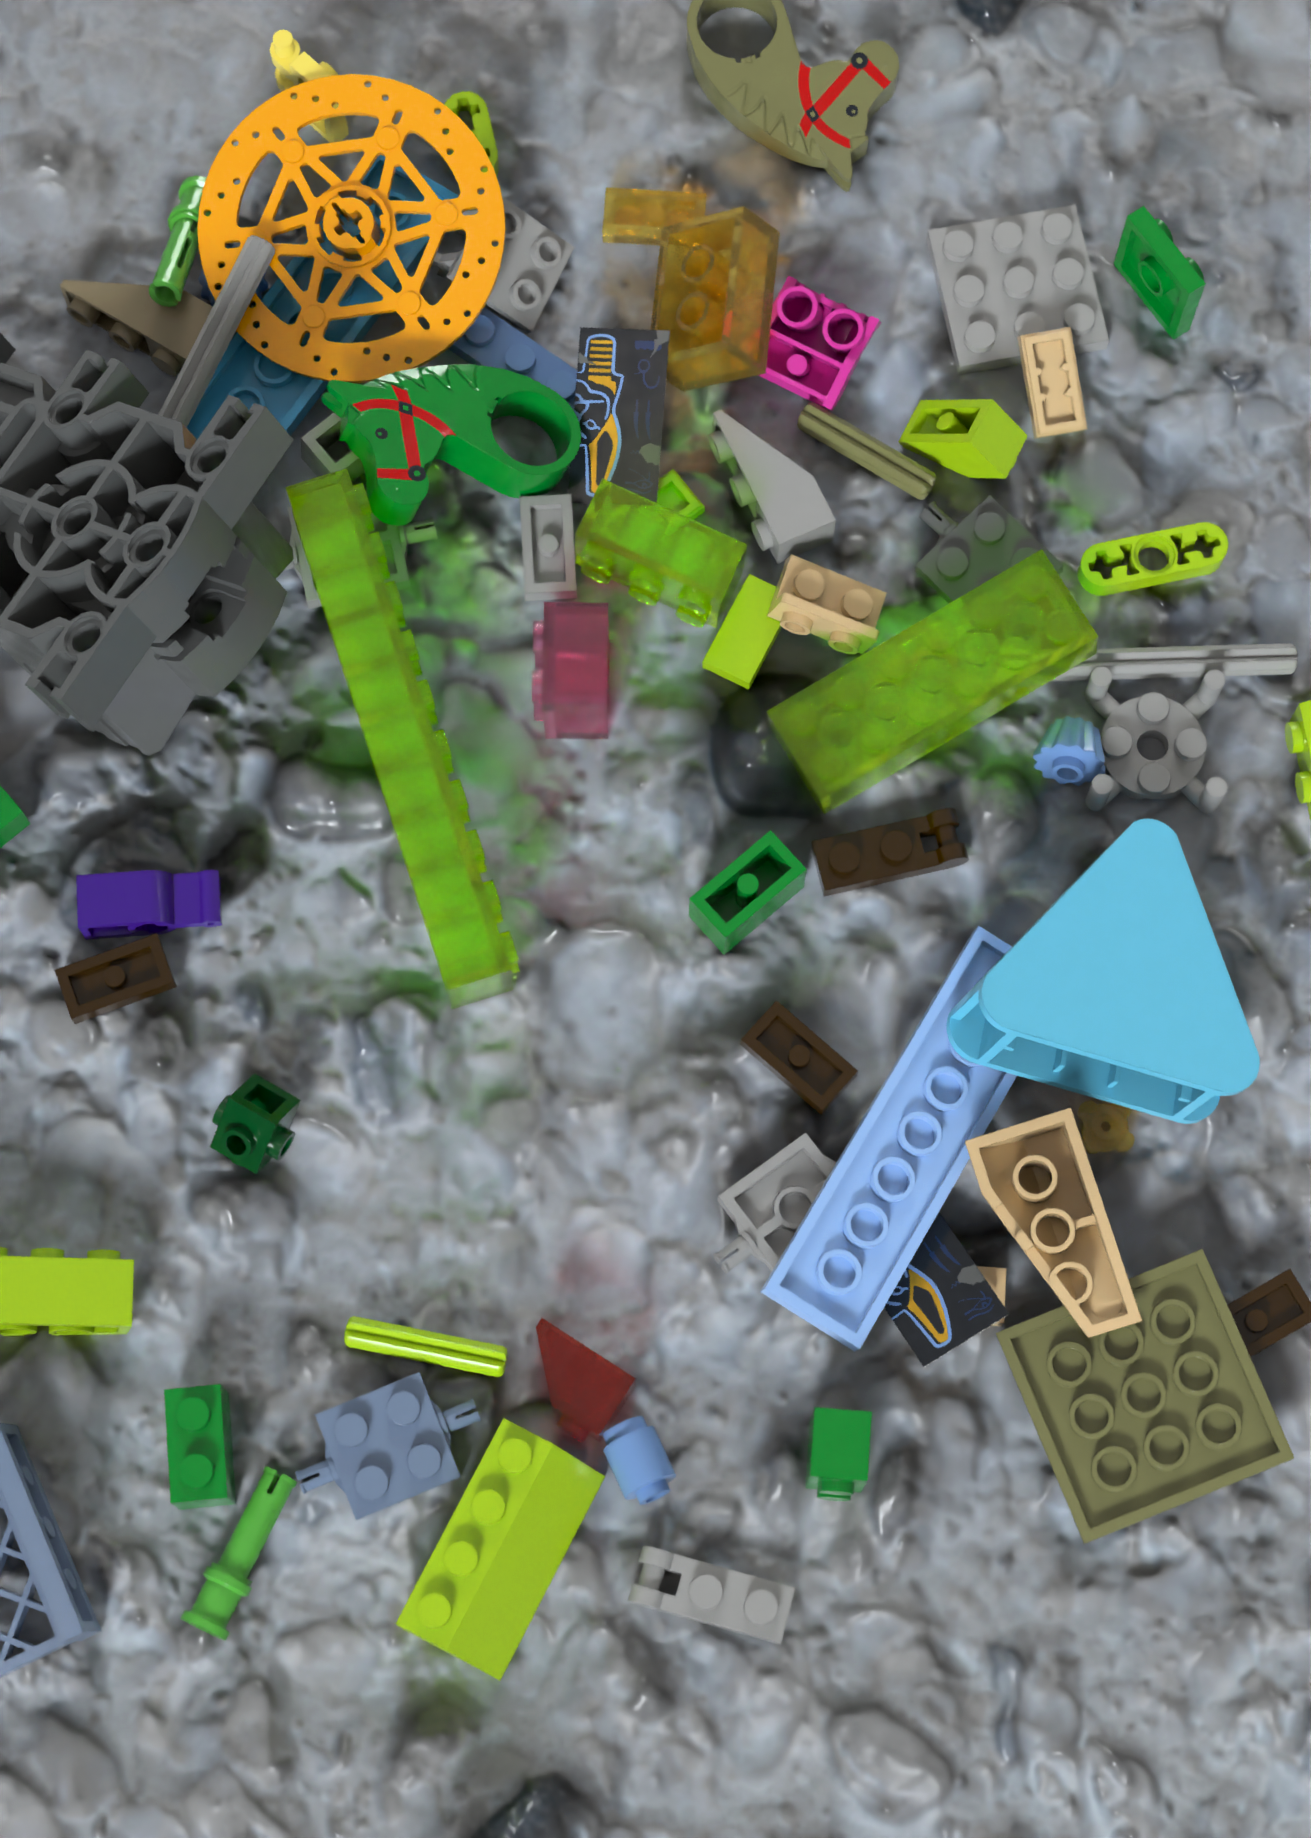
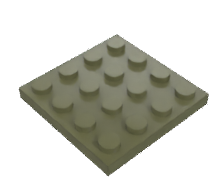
(1148, 1407)

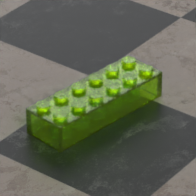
(933, 681)

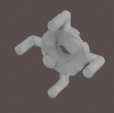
(1169, 723)

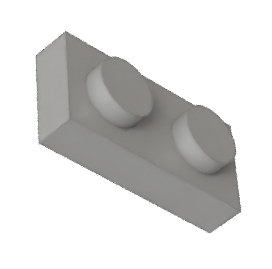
(548, 547)

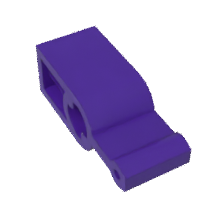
(146, 902)

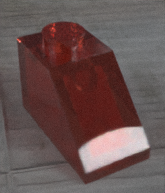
(581, 1384)

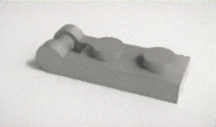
(714, 1595)

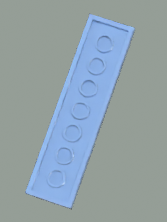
(893, 1170)

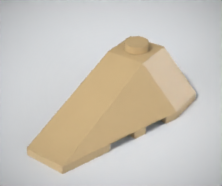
(1052, 1207)

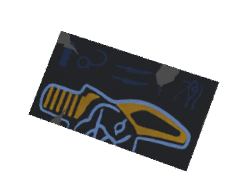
(619, 410)
(942, 1296)

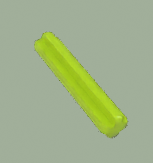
(425, 1346)

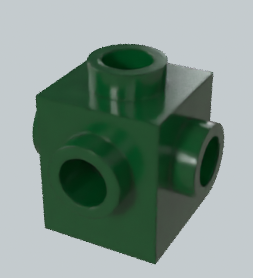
(255, 1124)

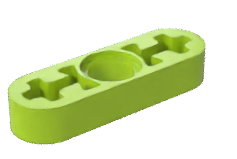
(1113, 553)

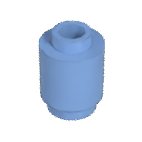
(638, 1460)

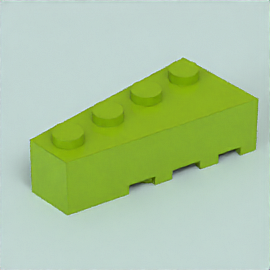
(66, 1293)

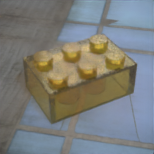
(716, 297)

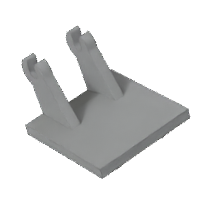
(528, 268)

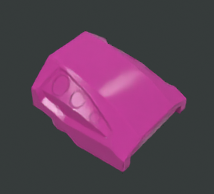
(815, 343)

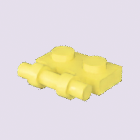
(299, 67)

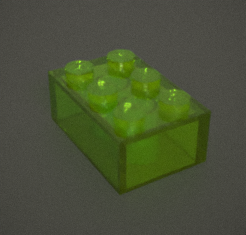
(659, 555)

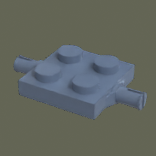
(387, 1446)

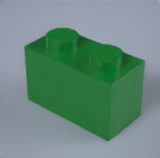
(747, 892)
(199, 1447)
(838, 1452)

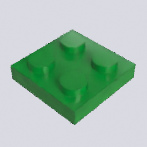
(1159, 272)

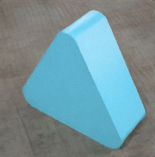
(1117, 991)

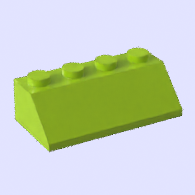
(501, 1549)

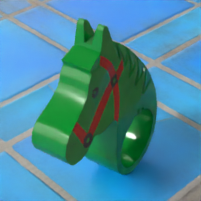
(446, 415)

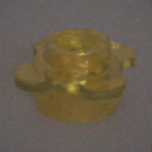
(1098, 1140)

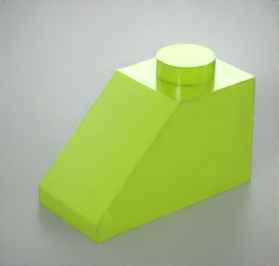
(965, 436)

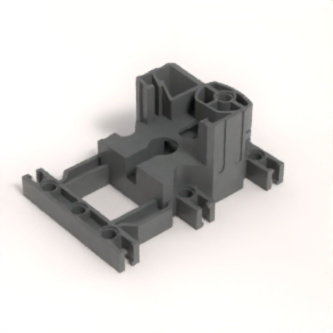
(131, 547)

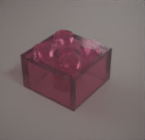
(572, 670)

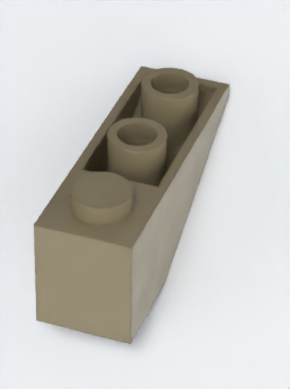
(138, 320)

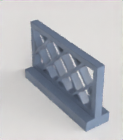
(46, 1558)

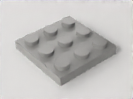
(1015, 281)

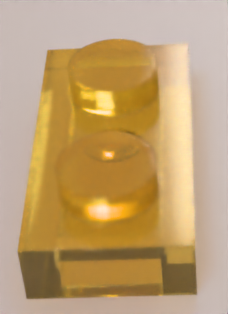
(640, 214)

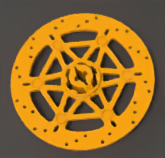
(446, 215)

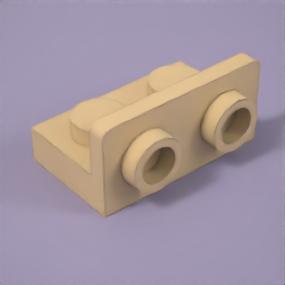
(827, 605)

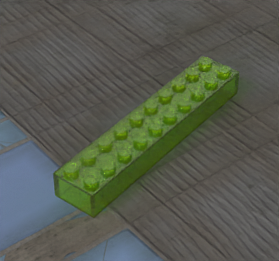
(399, 735)

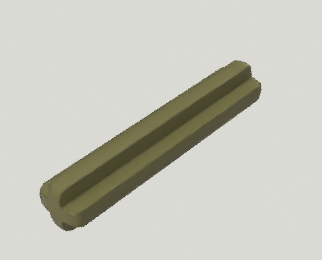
(866, 450)

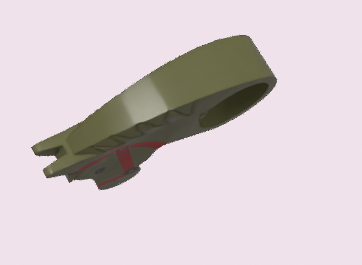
(791, 108)

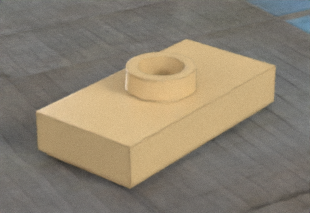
(1052, 383)

